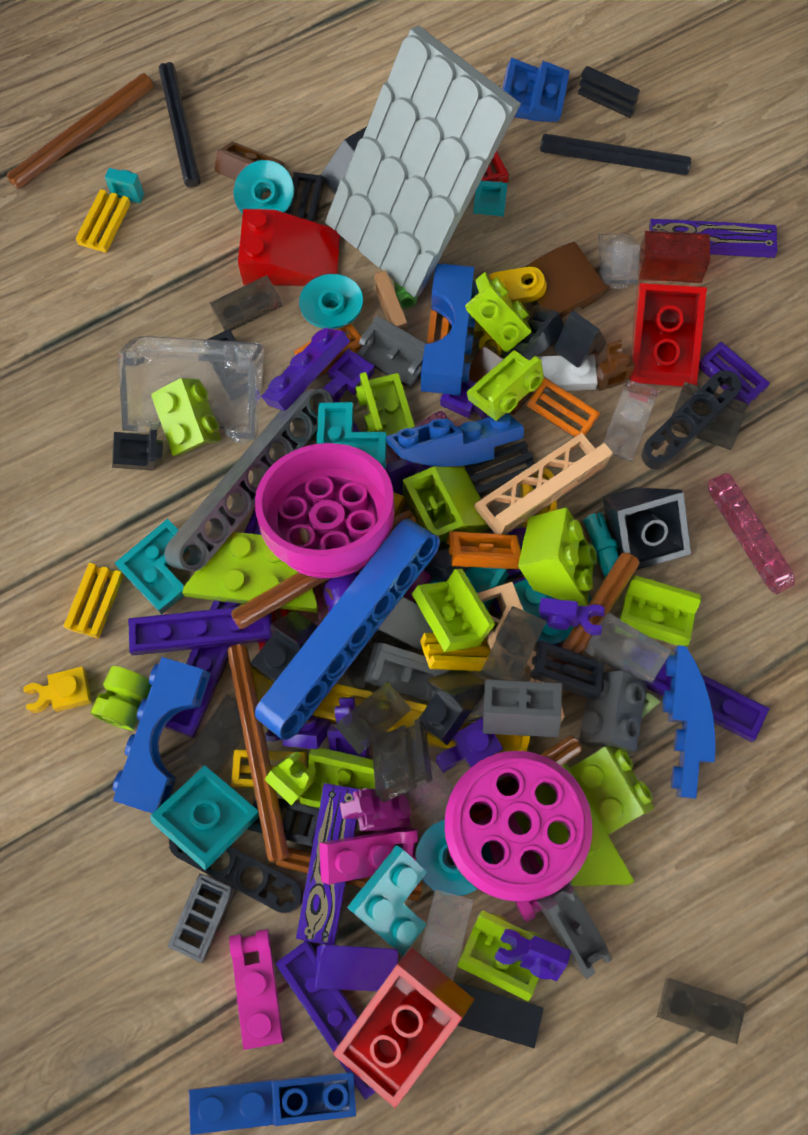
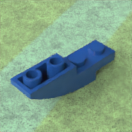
(447, 445)
(691, 706)
(271, 1102)

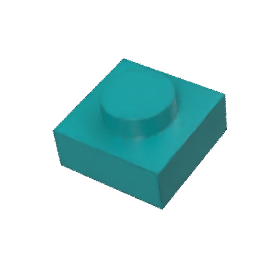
(124, 184)
(490, 198)

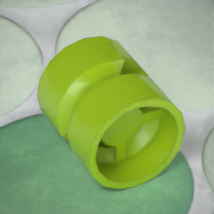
(122, 698)

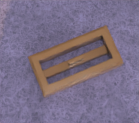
(389, 301)

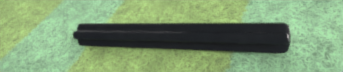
(179, 125)
(615, 154)

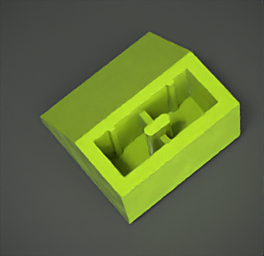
(444, 501)
(558, 557)

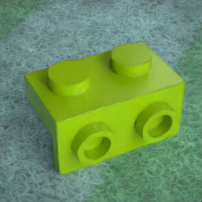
(497, 313)
(506, 384)
(385, 404)
(186, 415)
(660, 610)
(454, 612)
(339, 770)
(612, 787)
(480, 954)

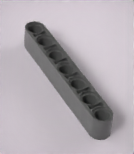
(237, 485)

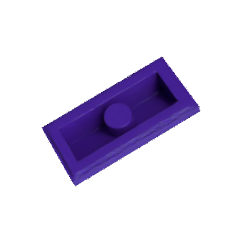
(353, 967)

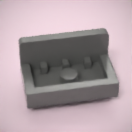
(616, 714)

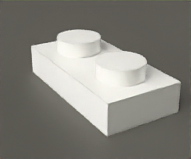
(569, 376)

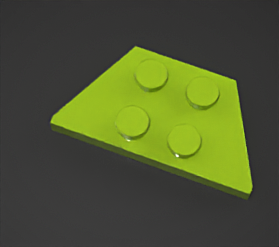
(243, 571)
(602, 863)

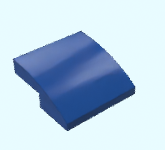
(537, 89)

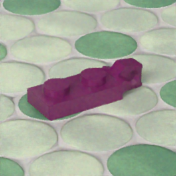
(375, 814)

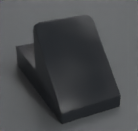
(579, 340)
(287, 639)
(454, 700)

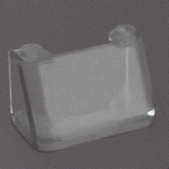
(226, 369)

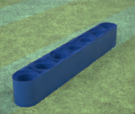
(346, 629)

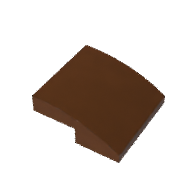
(569, 279)

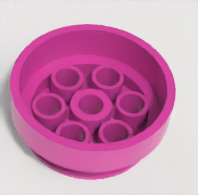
(322, 487)
(507, 878)

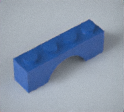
(444, 360)
(145, 779)

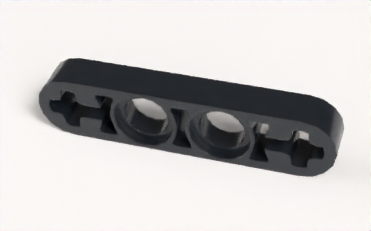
(688, 417)
(233, 877)

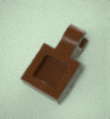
(616, 368)

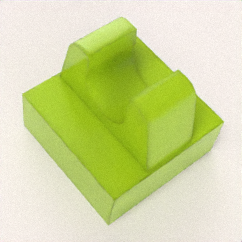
(291, 778)

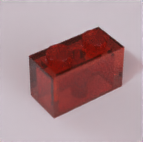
(674, 256)

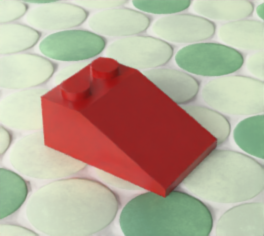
(285, 248)
(667, 334)
(403, 1027)

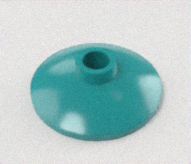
(263, 177)
(327, 292)
(441, 875)

